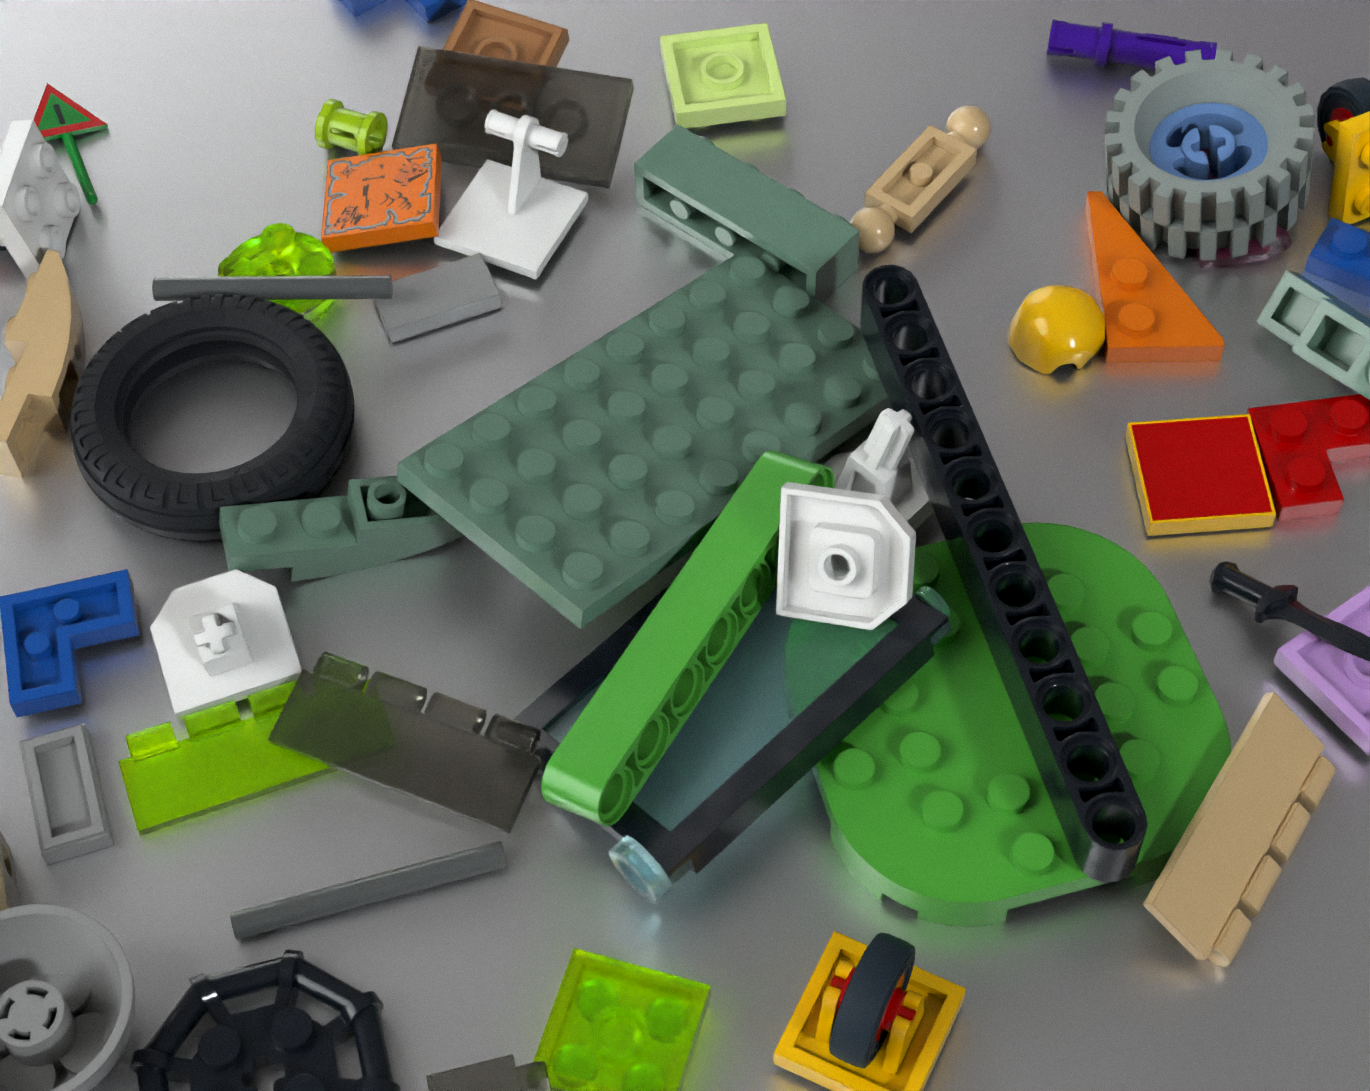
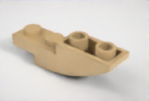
(49, 362)

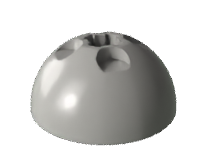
(65, 974)

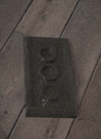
(456, 91)

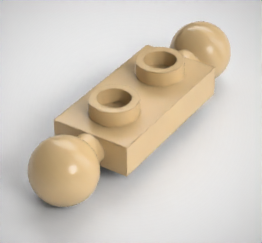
(921, 178)

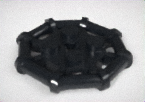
(268, 1034)

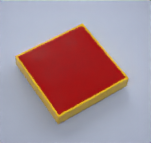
(1199, 475)

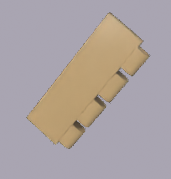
(1241, 834)

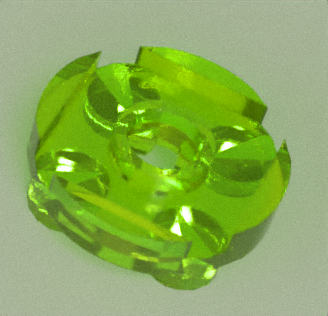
(283, 253)

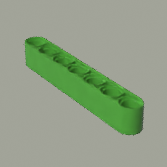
(677, 649)

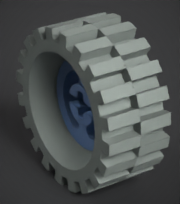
(1256, 145)

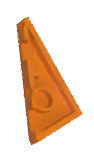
(1141, 302)

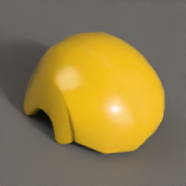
(1057, 328)

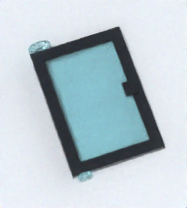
(754, 734)

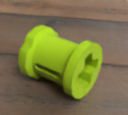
(350, 128)

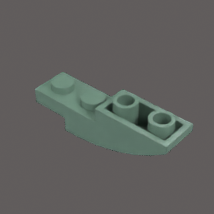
(1321, 330)
(333, 535)

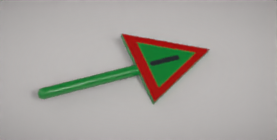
(64, 118)

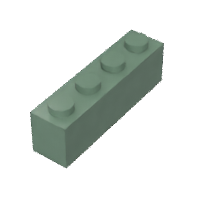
(740, 208)

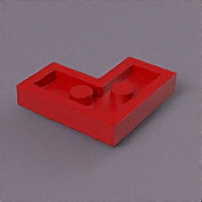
(1301, 443)

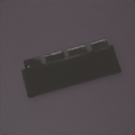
(418, 754)

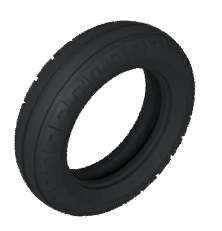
(196, 334)

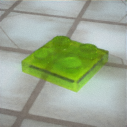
(621, 1027)

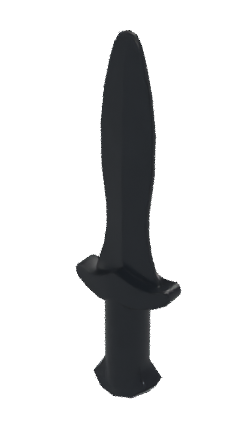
(1283, 605)

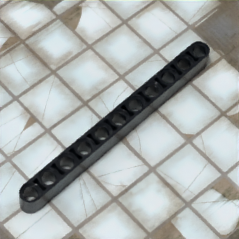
(957, 466)

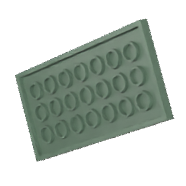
(648, 434)

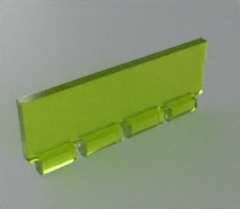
(215, 767)

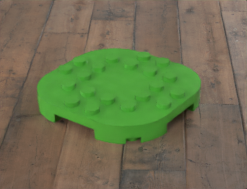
(940, 783)

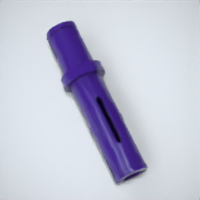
(1120, 46)

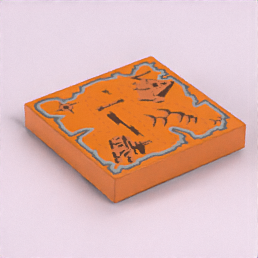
(382, 198)

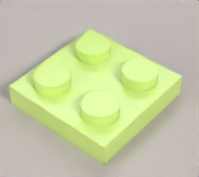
(722, 75)

